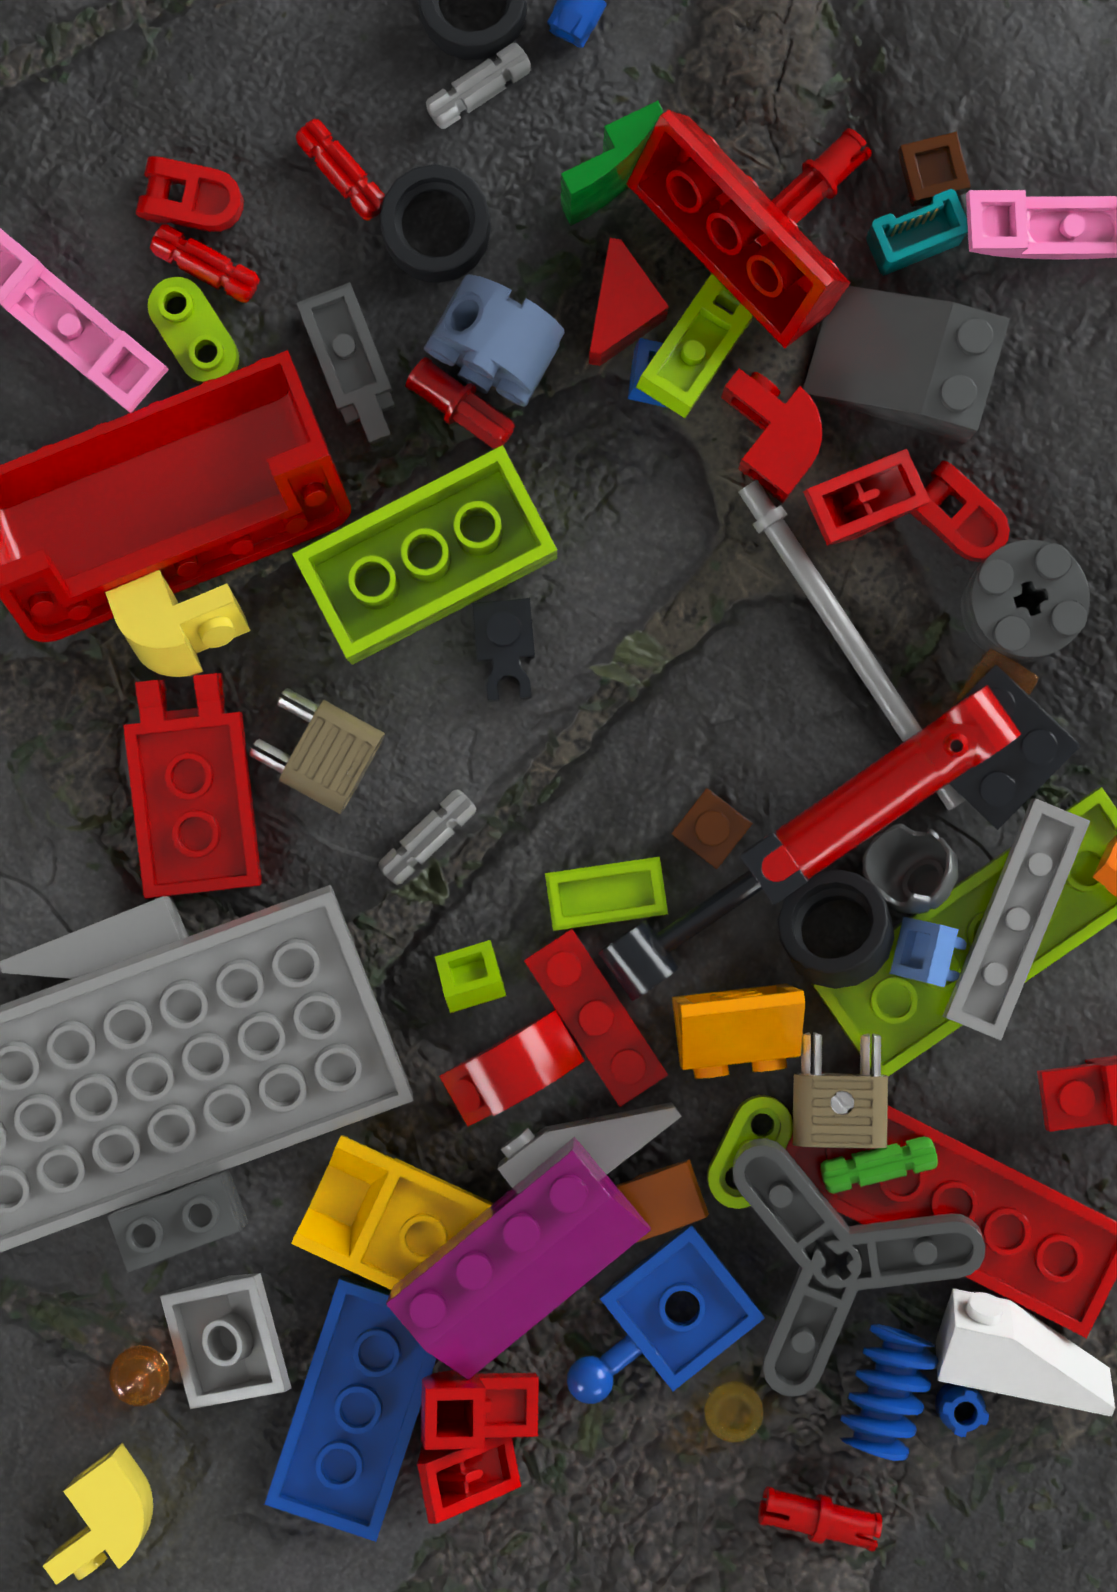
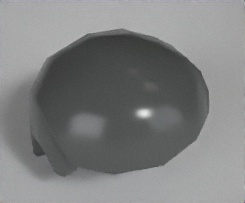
(911, 869)

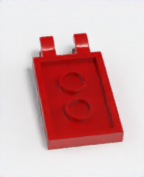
(191, 793)

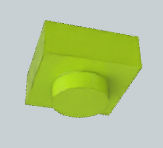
(470, 976)

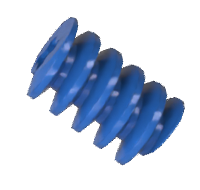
(889, 1393)

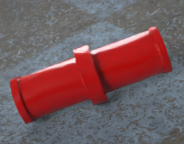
(820, 1519)

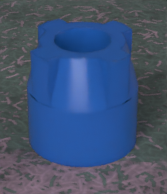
(575, 19)
(949, 1397)

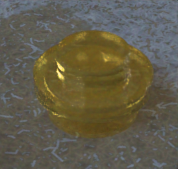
(733, 1411)

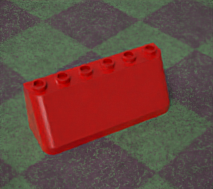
(166, 489)

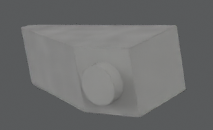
(102, 942)
(606, 1138)

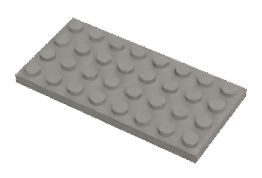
(187, 1065)

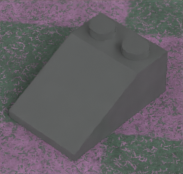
(907, 360)

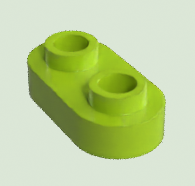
(192, 330)
(738, 1134)

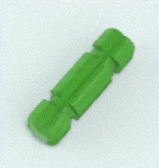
(879, 1164)

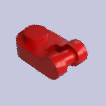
(208, 202)
(976, 528)

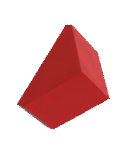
(626, 305)
(866, 498)
(466, 1477)

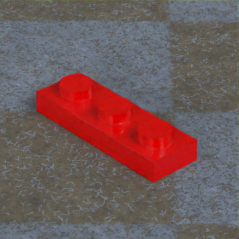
(596, 1017)

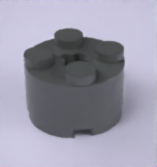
(1037, 571)

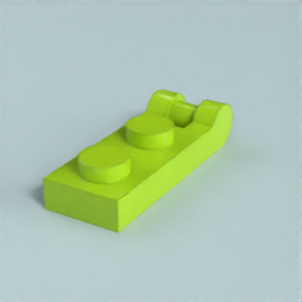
(695, 348)

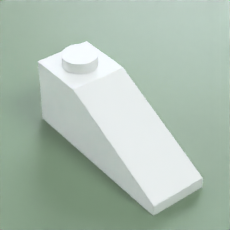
(1010, 1352)

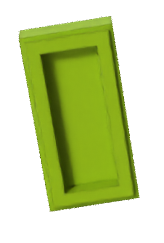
(606, 893)

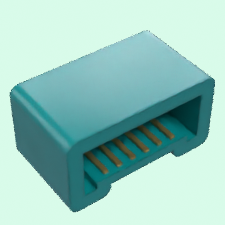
(918, 234)

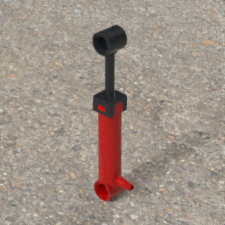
(826, 831)

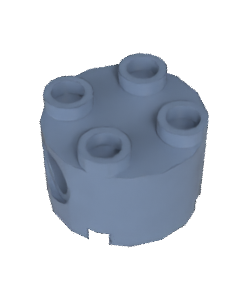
(495, 339)

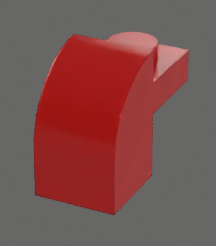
(789, 436)
(512, 1069)
(1079, 1094)
(488, 1405)

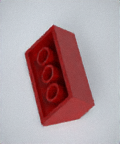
(735, 229)

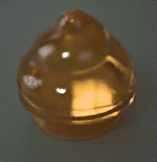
(139, 1375)

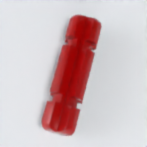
(340, 169)
(204, 263)

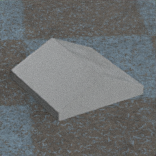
(225, 1340)

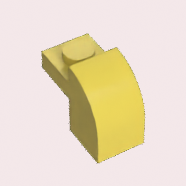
(172, 633)
(118, 1511)

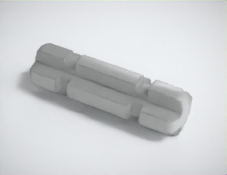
(478, 85)
(427, 837)

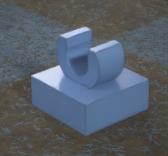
(926, 952)

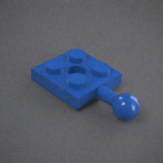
(670, 1346)

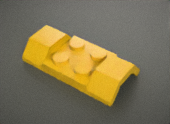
(382, 1214)

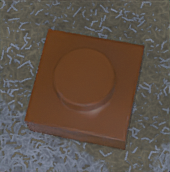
(933, 167)
(711, 828)

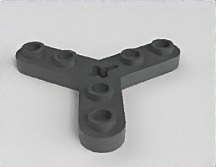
(878, 1258)

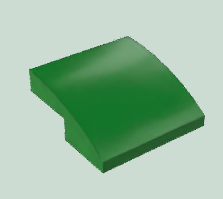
(604, 177)

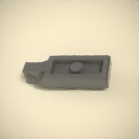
(349, 360)

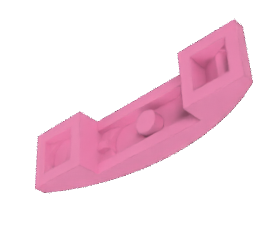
(1041, 227)
(75, 328)

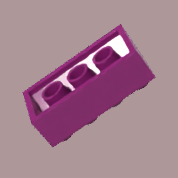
(517, 1261)

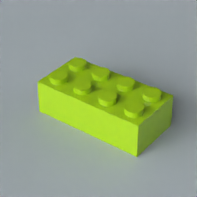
(426, 555)

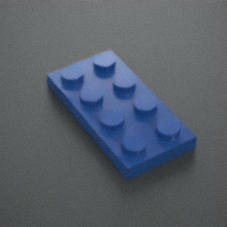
(352, 1415)

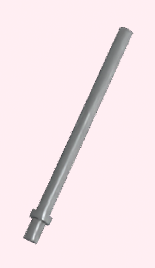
(848, 638)

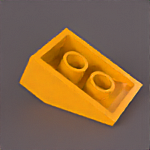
(739, 1027)

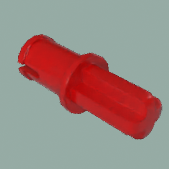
(823, 175)
(460, 404)

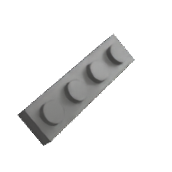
(1016, 918)

